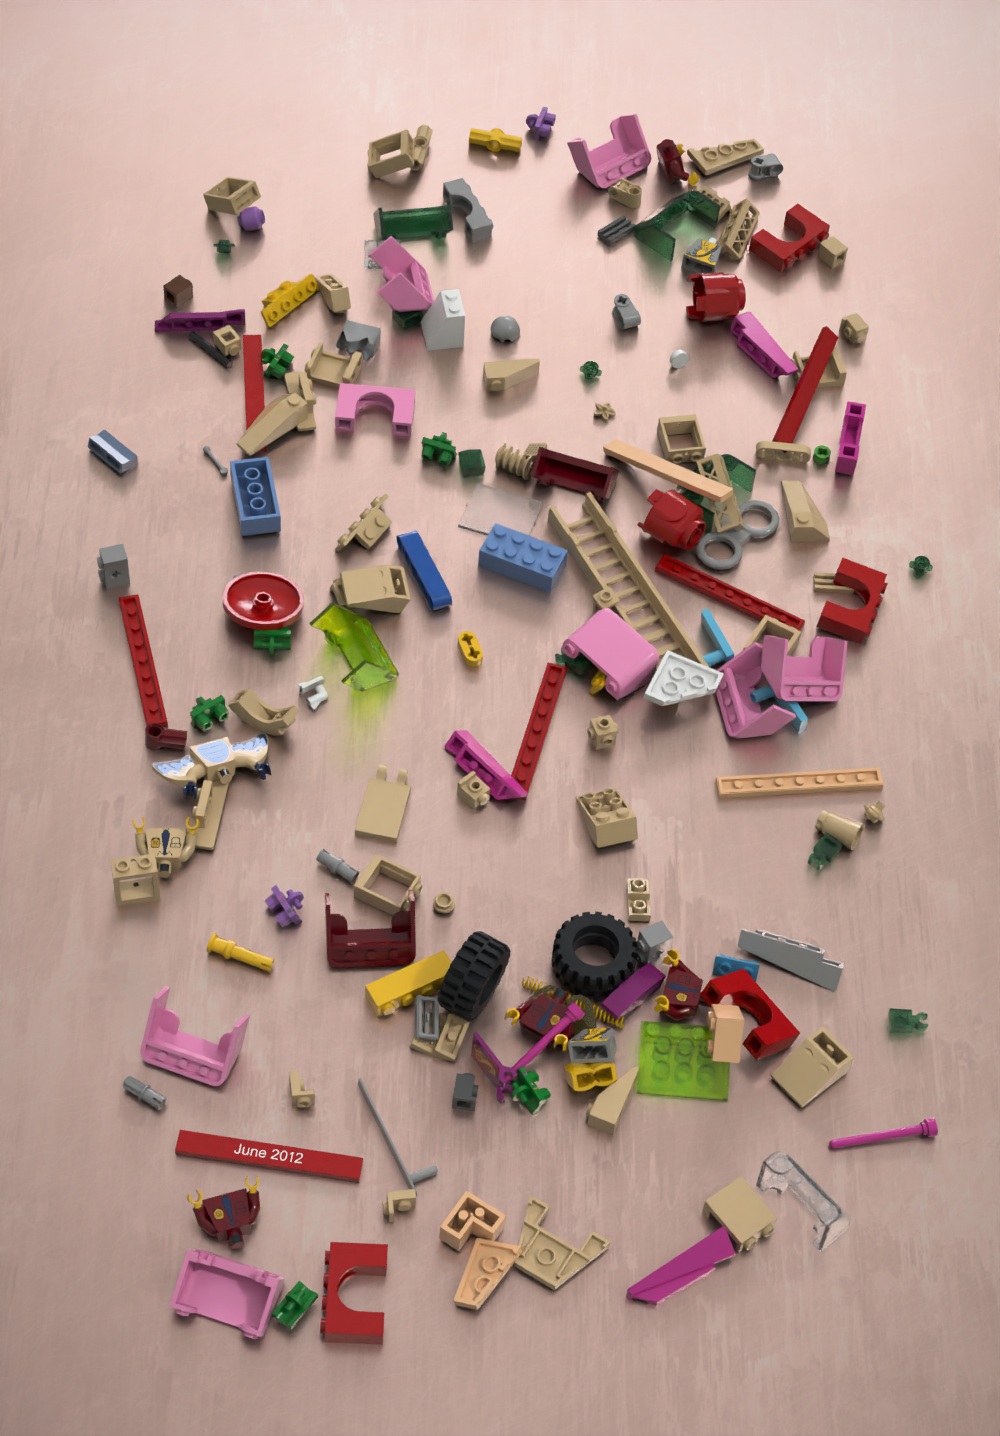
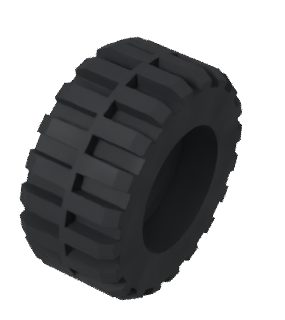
(600, 931)
(473, 975)

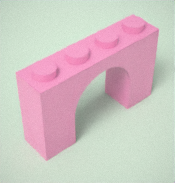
(355, 397)

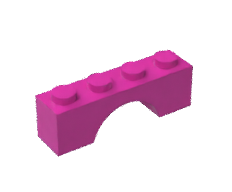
(850, 438)

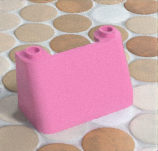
(615, 650)
(226, 1291)

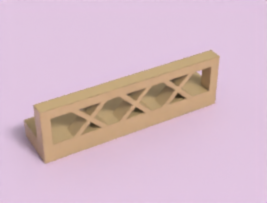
(734, 225)
(730, 503)

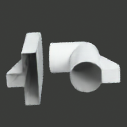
(316, 684)

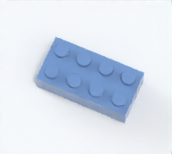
(255, 496)
(522, 557)

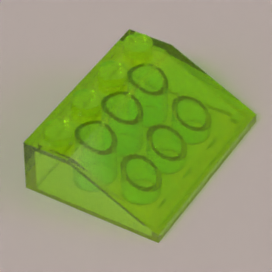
(677, 1064)

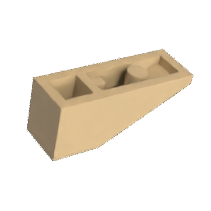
(334, 292)
(505, 374)
(611, 1102)

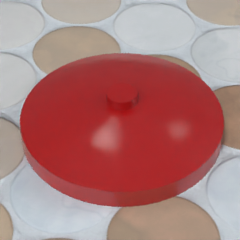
(263, 600)

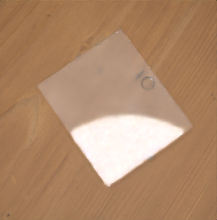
(497, 506)

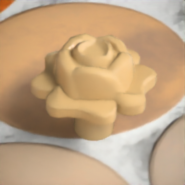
(874, 812)

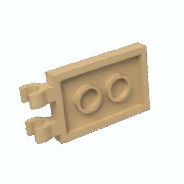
(383, 806)

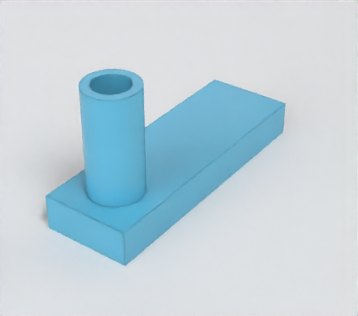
(723, 651)
(766, 692)

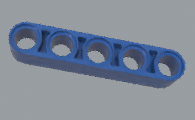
(424, 570)

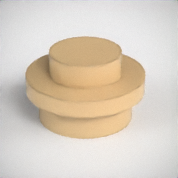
(443, 903)

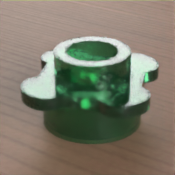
(224, 246)
(590, 369)
(921, 565)

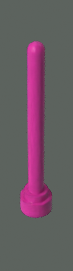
(572, 1014)
(927, 1127)

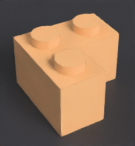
(727, 1031)
(470, 1217)

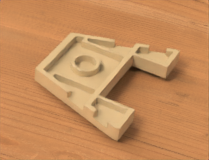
(548, 1256)

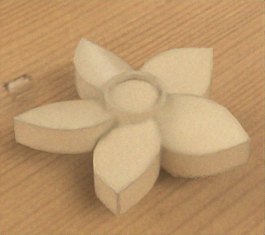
(605, 411)

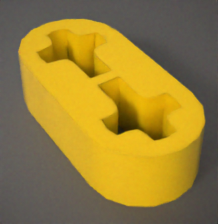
(466, 650)

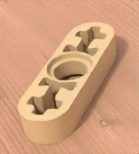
(765, 449)

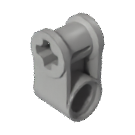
(765, 166)
(625, 312)

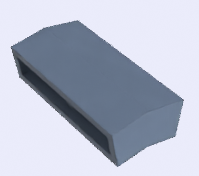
(112, 451)

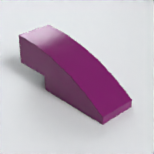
(633, 991)

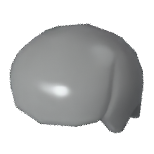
(505, 328)

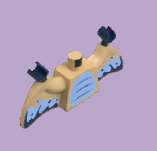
(215, 762)

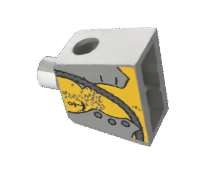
(702, 256)
(597, 1045)

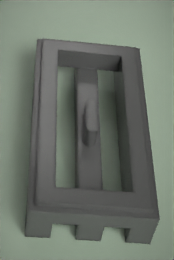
(614, 228)

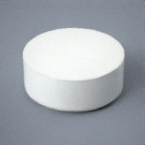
(679, 359)

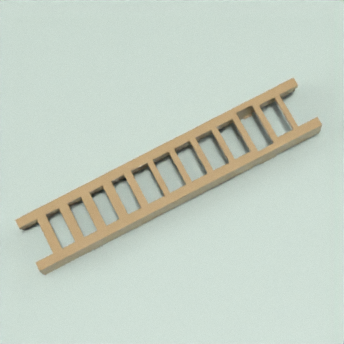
(633, 570)

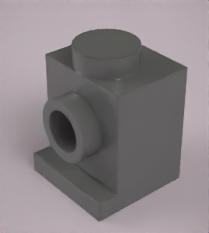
(465, 1092)

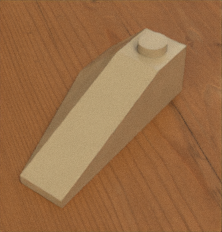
(274, 421)
(802, 515)

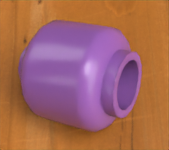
(251, 218)

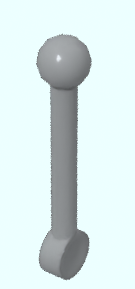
(223, 471)

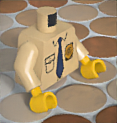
(170, 845)

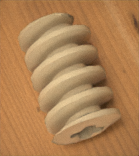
(514, 462)

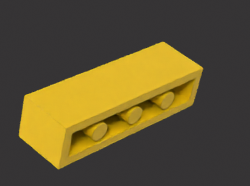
(405, 984)

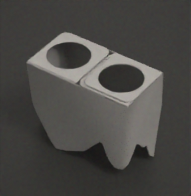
(359, 337)

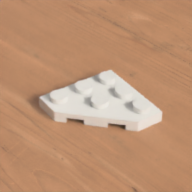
(681, 680)

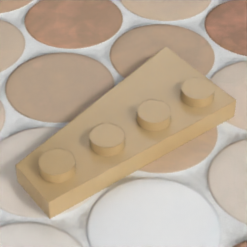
(724, 156)

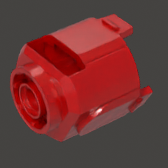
(716, 296)
(674, 520)

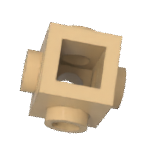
(602, 731)

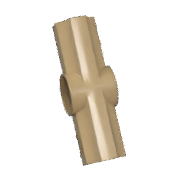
(422, 142)

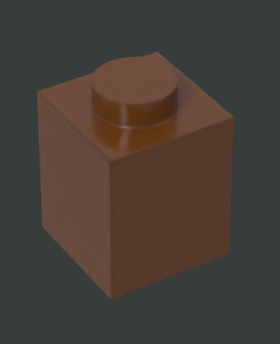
(178, 291)

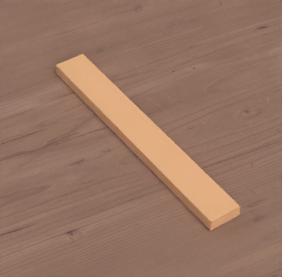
(668, 471)
(799, 782)

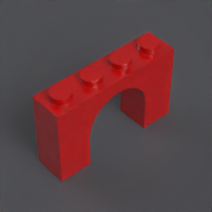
(782, 253)
(854, 622)
(741, 990)
(341, 1322)

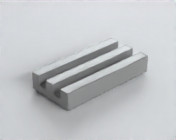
(418, 1018)

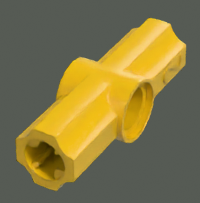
(495, 140)

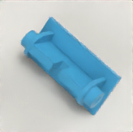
(725, 965)

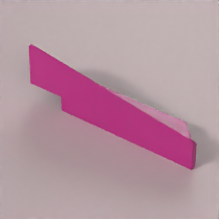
(761, 346)
(476, 758)
(684, 1269)

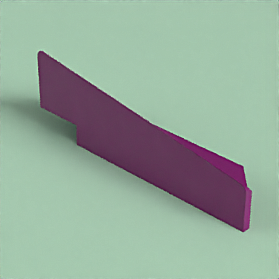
(200, 321)

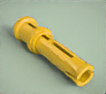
(230, 949)

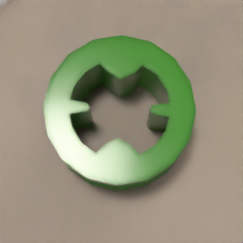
(822, 450)

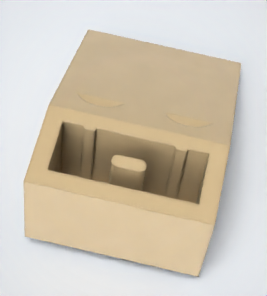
(376, 588)
(608, 817)
(813, 1067)

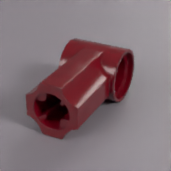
(158, 736)

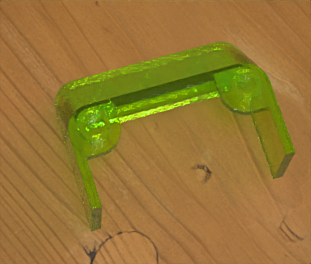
(359, 645)

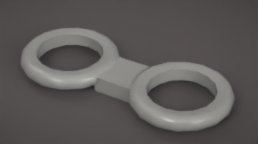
(737, 538)

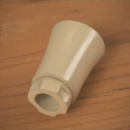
(840, 828)

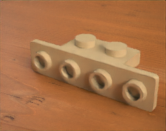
(300, 384)
(369, 528)
(209, 812)

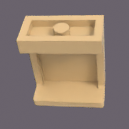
(331, 368)
(833, 375)
(741, 1213)

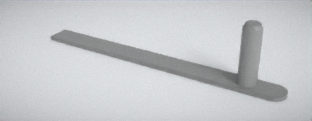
(409, 1178)

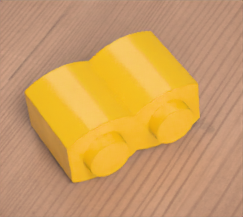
(587, 1075)

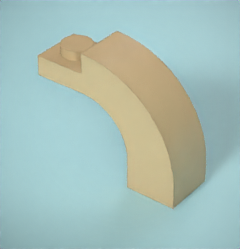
(261, 715)

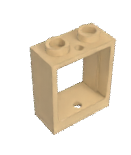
(398, 141)
(232, 195)
(687, 424)
(778, 629)
(397, 872)
(135, 890)

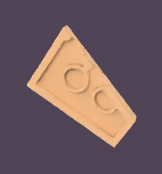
(484, 1270)

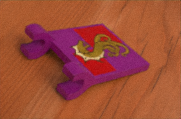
(492, 1067)

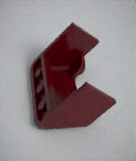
(574, 473)
(371, 946)

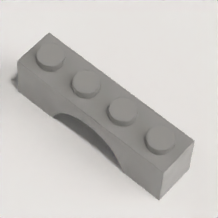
(477, 224)

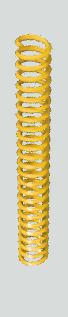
(576, 1001)

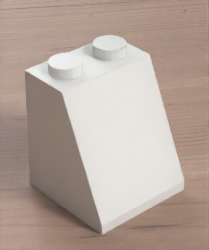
(444, 322)

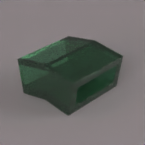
(407, 319)
(472, 462)

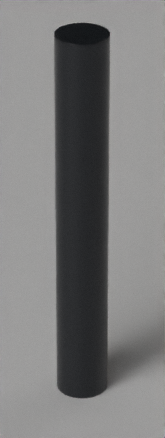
(210, 349)

